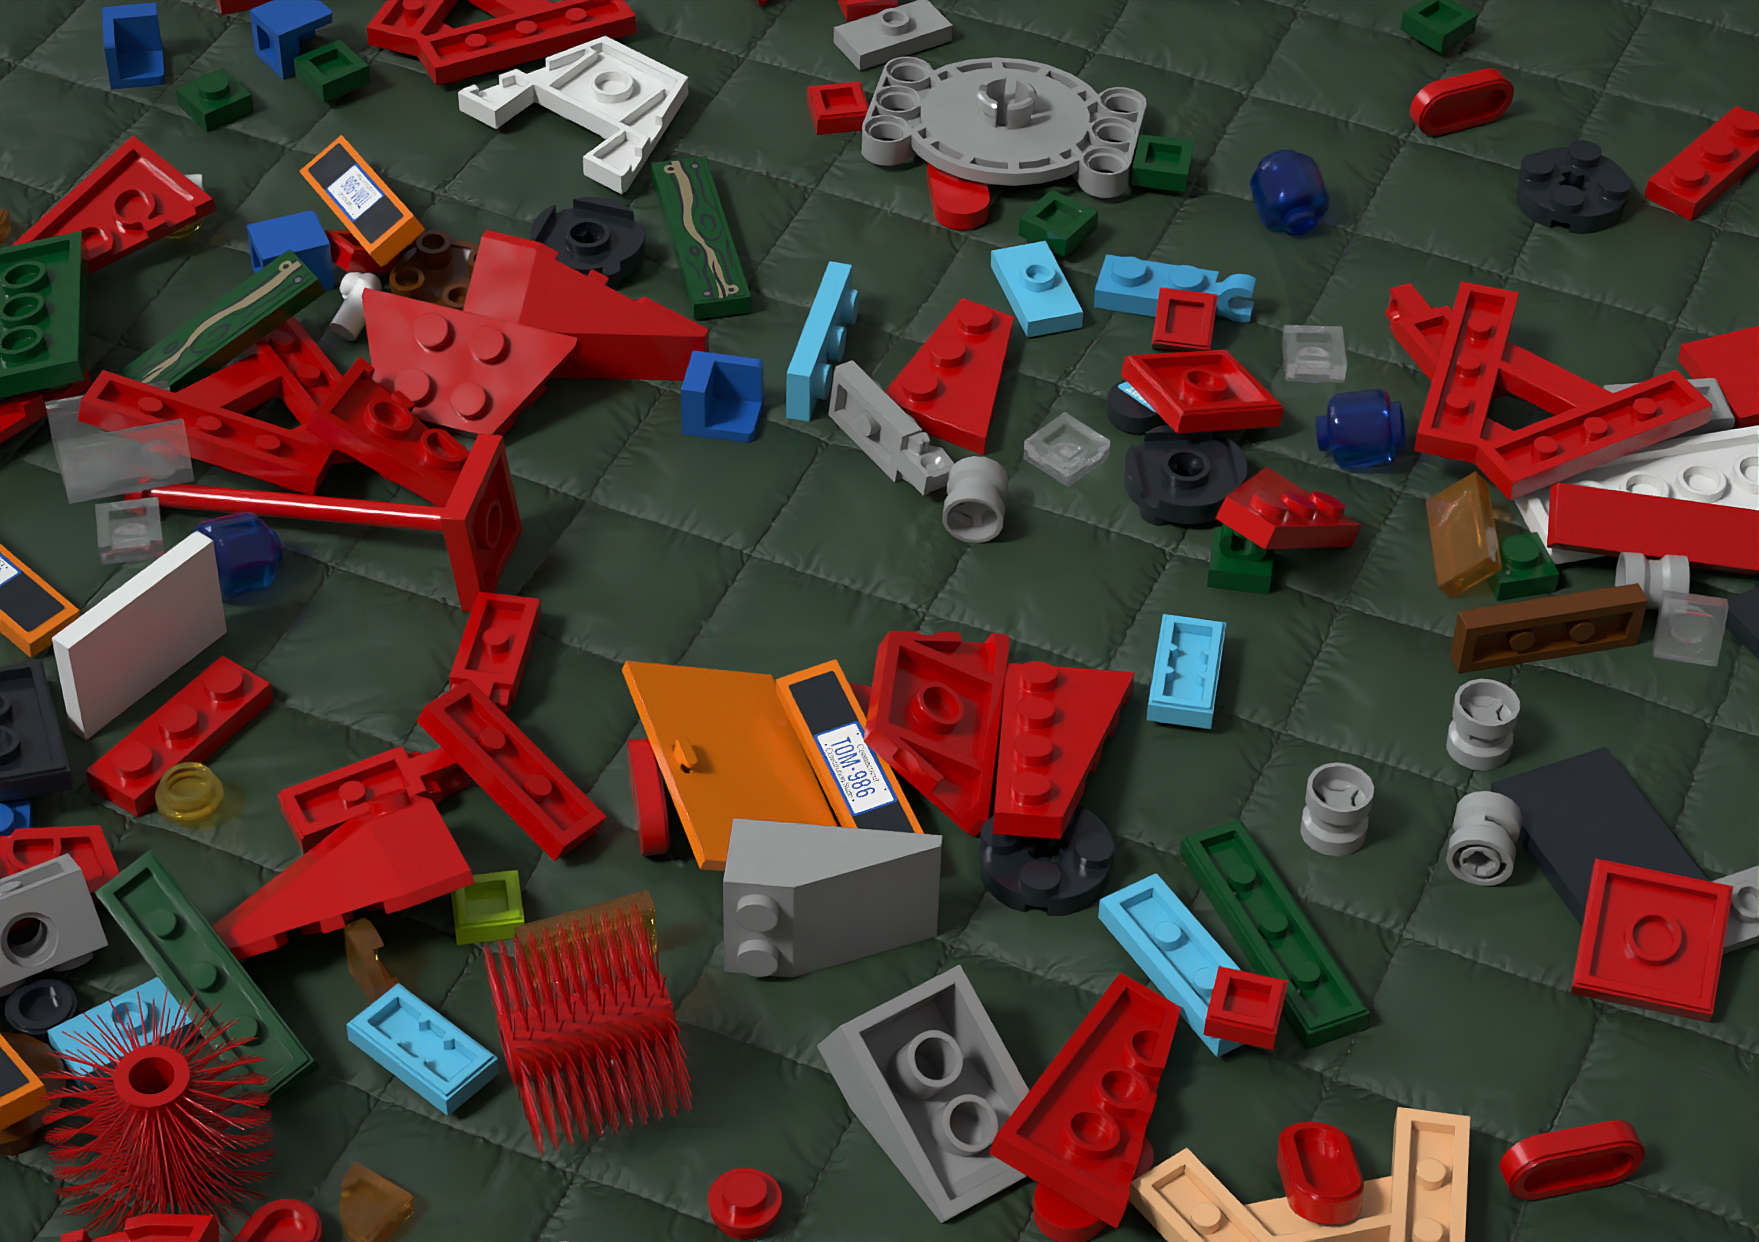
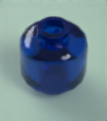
(1288, 191)
(1362, 429)
(244, 552)

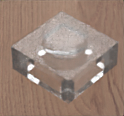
(1314, 353)
(1066, 449)
(129, 530)
(1690, 628)

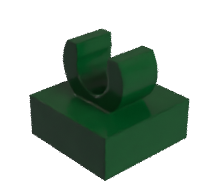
(1239, 563)

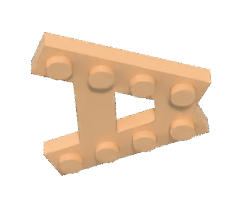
(1415, 1204)

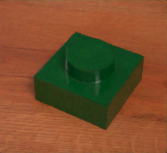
(1438, 23)
(332, 70)
(214, 99)
(1162, 163)
(1058, 222)
(1525, 568)

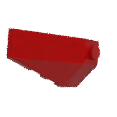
(619, 336)
(373, 861)

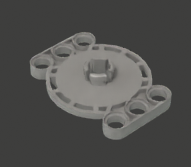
(1049, 117)

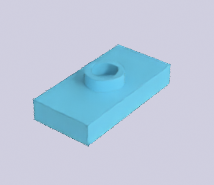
(1036, 289)
(1186, 671)
(81, 1024)
(423, 1049)

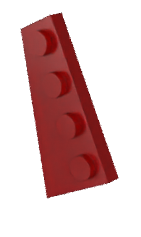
(1051, 742)
(1092, 1104)

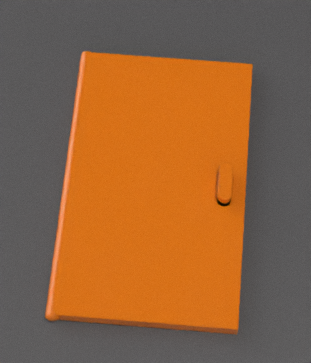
(724, 752)

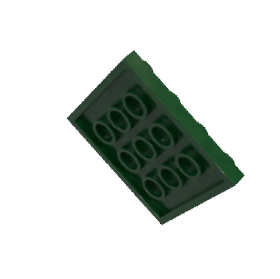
(43, 314)

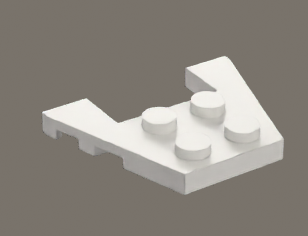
(600, 88)

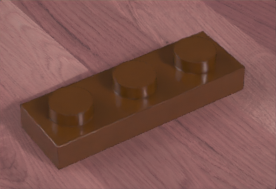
(1548, 628)

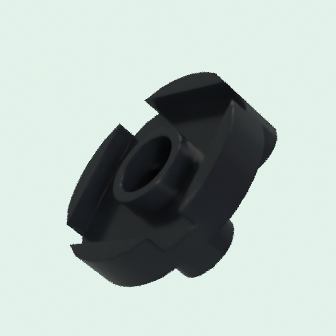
(1573, 188)
(609, 222)
(1168, 497)
(1062, 885)

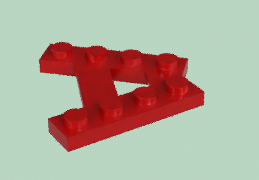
(517, 35)
(212, 409)
(1588, 422)

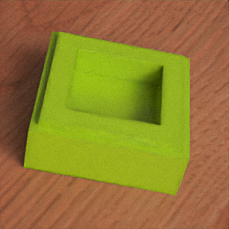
(488, 908)

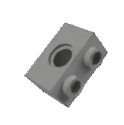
(67, 916)

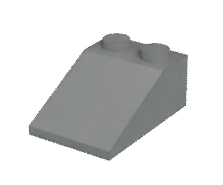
(824, 895)
(932, 1089)

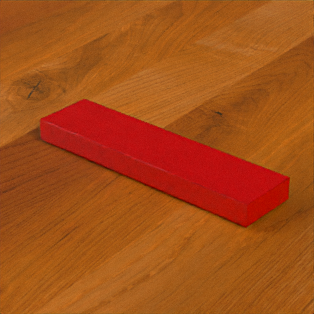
(1657, 526)

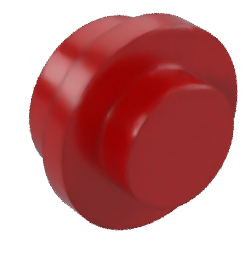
(744, 1202)

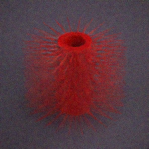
(587, 1027)
(158, 1122)

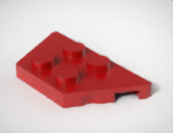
(458, 365)
(940, 716)

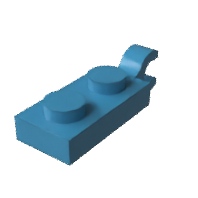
(1134, 287)

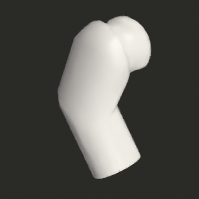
(350, 316)

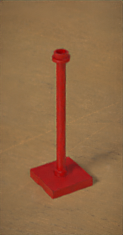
(477, 522)

